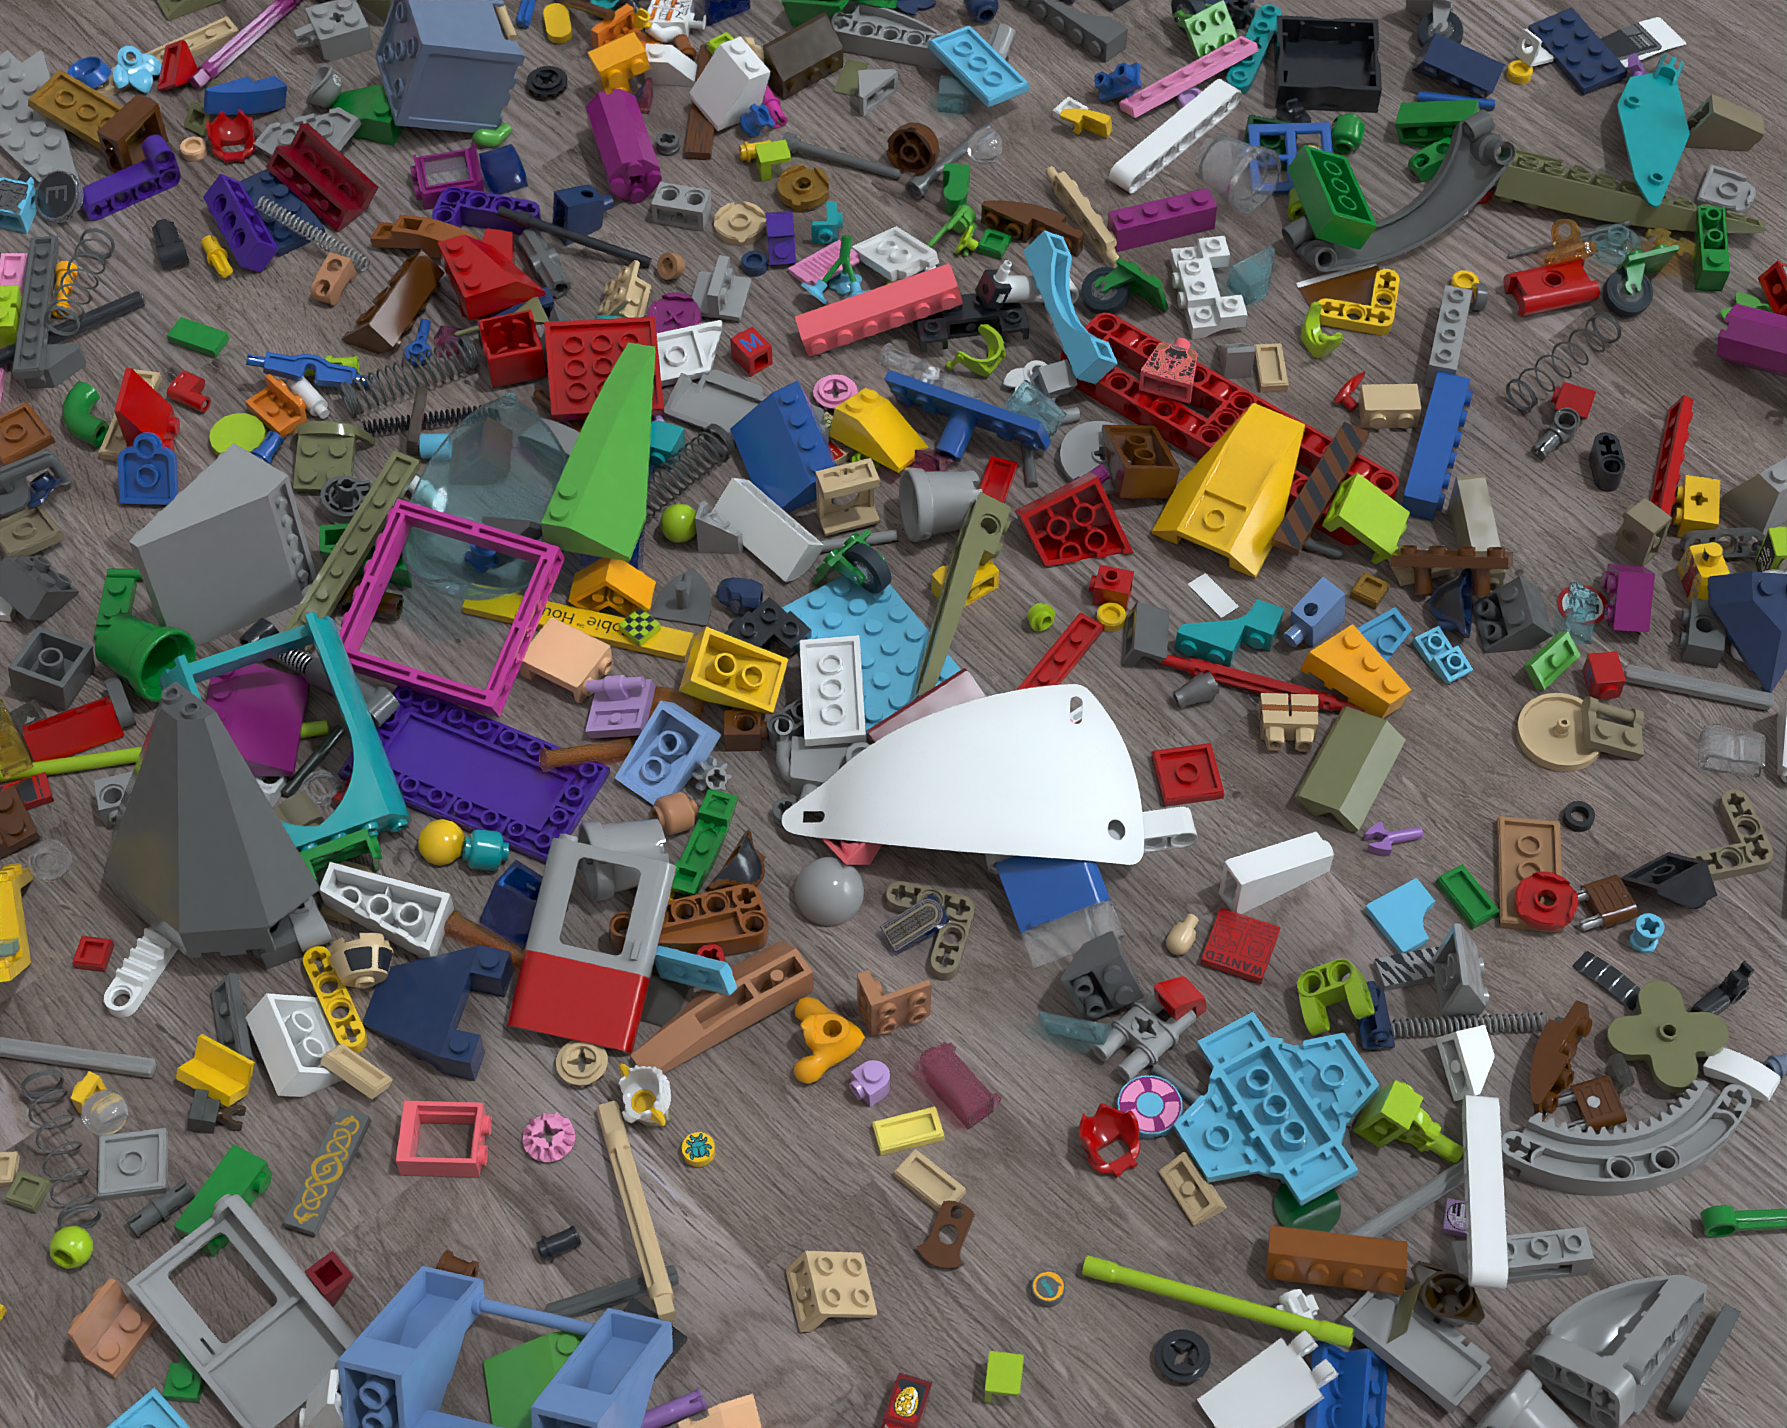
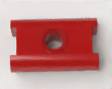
(1551, 287)

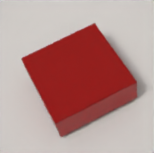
(93, 953)

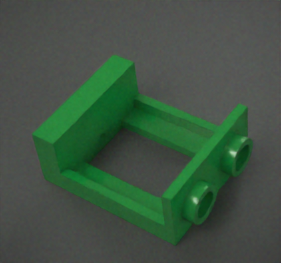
(342, 850)

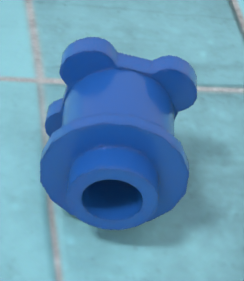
(756, 120)
(481, 558)

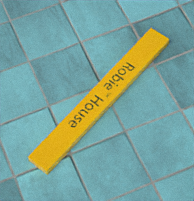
(665, 643)

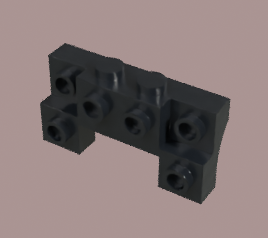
(966, 318)
(767, 625)

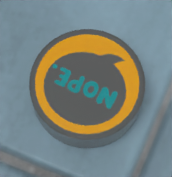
(1048, 1288)

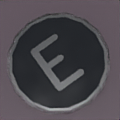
(58, 195)

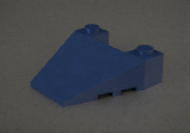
(425, 1001)

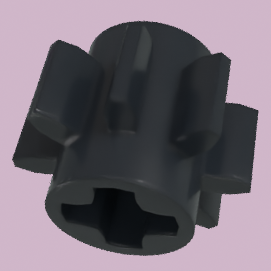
(1240, 13)

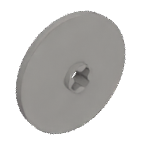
(1080, 452)

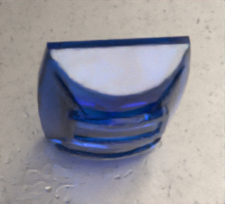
(503, 170)

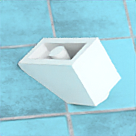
(669, 66)
(1466, 1060)

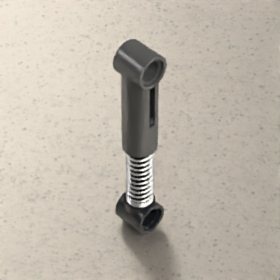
(379, 699)

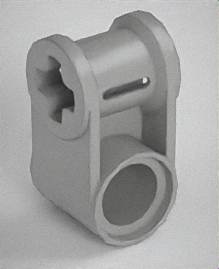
(309, 925)

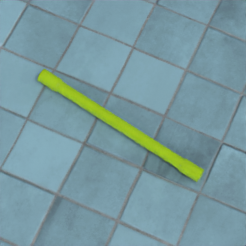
(1321, 1330)

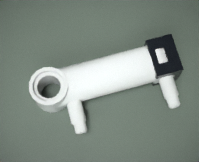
(999, 288)

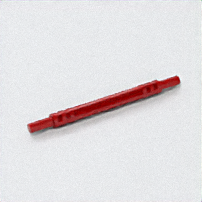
(1255, 682)

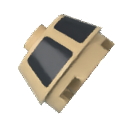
(362, 960)

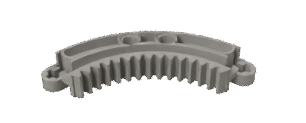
(1585, 1161)

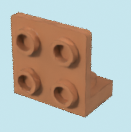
(887, 1012)
(110, 1329)

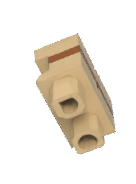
(1288, 721)

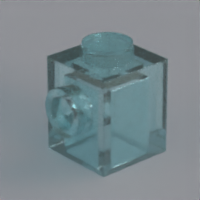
(954, 96)

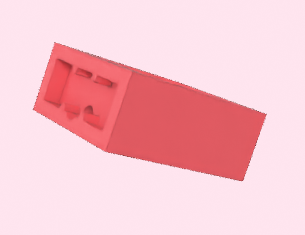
(444, 1113)

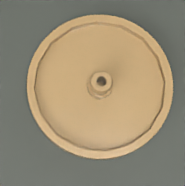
(1553, 733)

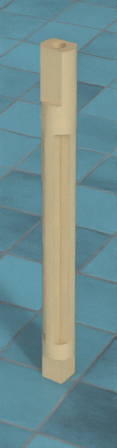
(636, 1210)

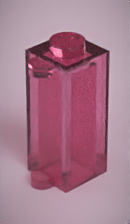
(956, 1085)

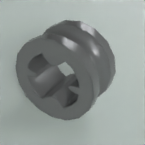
(667, 143)
(779, 805)

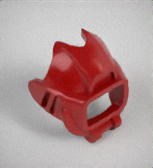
(231, 132)
(1104, 1129)

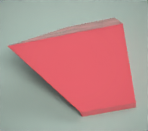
(853, 851)

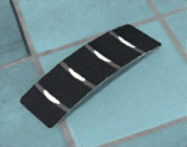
(1609, 978)

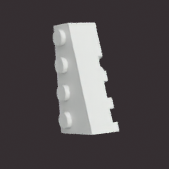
(397, 909)

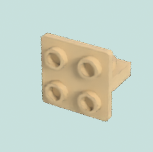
(626, 294)

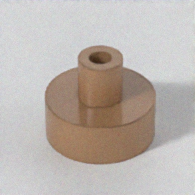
(670, 266)

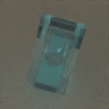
(1252, 276)

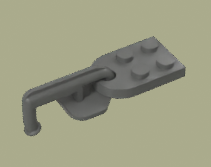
(14, 484)

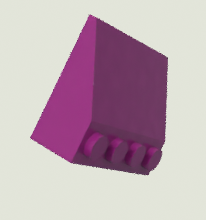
(262, 715)

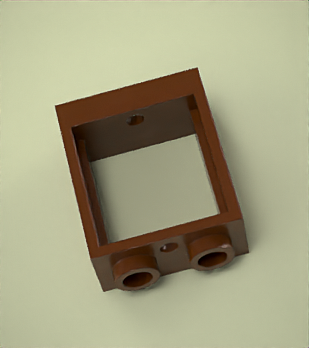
(117, 129)

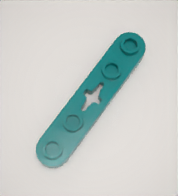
(1261, 32)

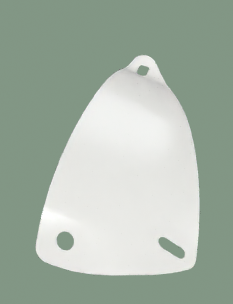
(990, 781)

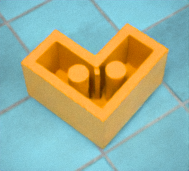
(618, 62)
(613, 585)

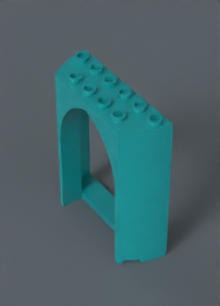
(373, 792)

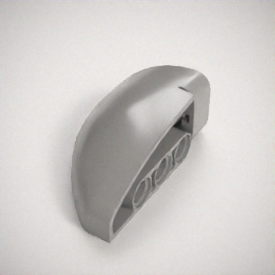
(1617, 1346)

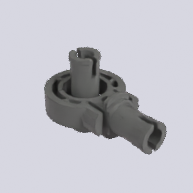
(346, 501)

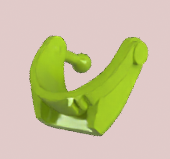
(1315, 341)
(982, 366)

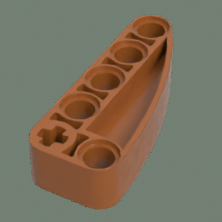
(740, 911)

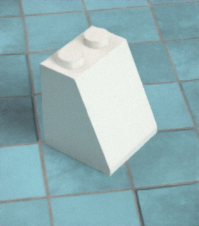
(730, 84)

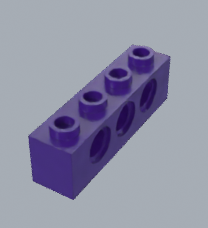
(240, 223)

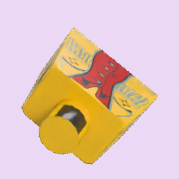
(1699, 564)

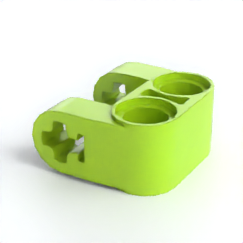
(1332, 991)

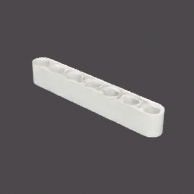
(1175, 136)
(1162, 831)
(1484, 1193)

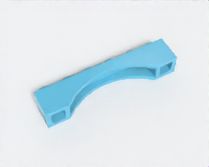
(1050, 265)

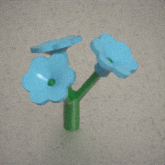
(843, 283)

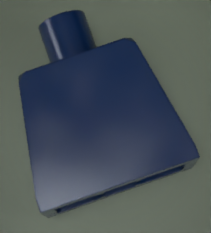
(580, 209)

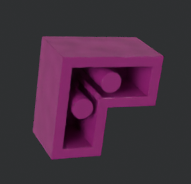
(1630, 597)

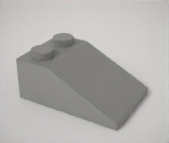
(1459, 975)

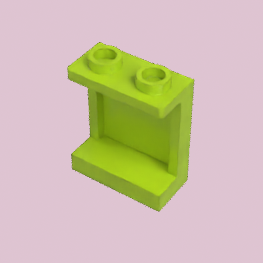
(1368, 516)

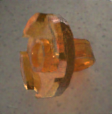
(1571, 247)

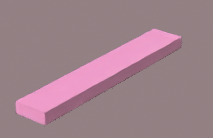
(1188, 76)

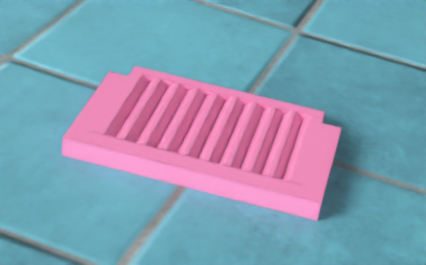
(819, 263)

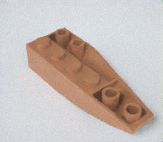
(763, 987)

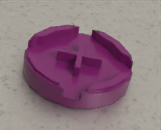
(674, 312)

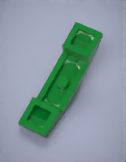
(705, 842)

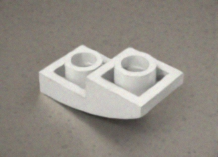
(1744, 1071)

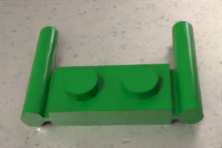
(117, 596)

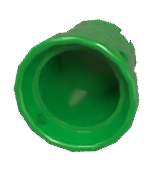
(142, 651)

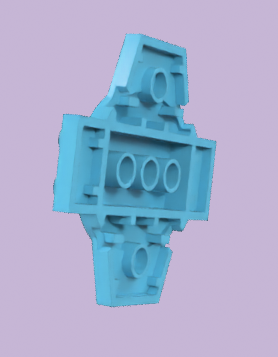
(1276, 1108)

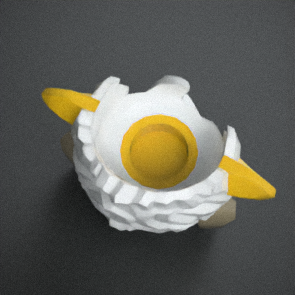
(645, 1095)

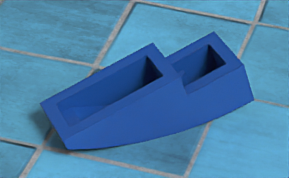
(246, 95)

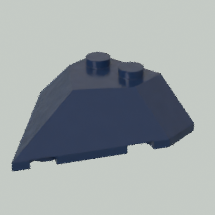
(1755, 619)

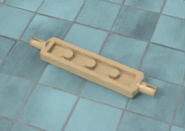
(1083, 214)

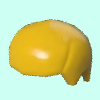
(441, 842)

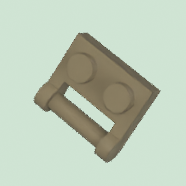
(1611, 736)

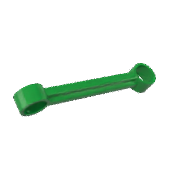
(1724, 1220)

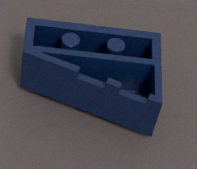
(1458, 66)

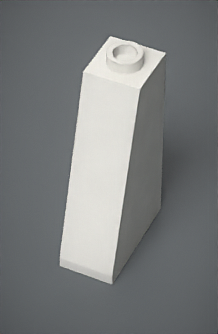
(1273, 871)

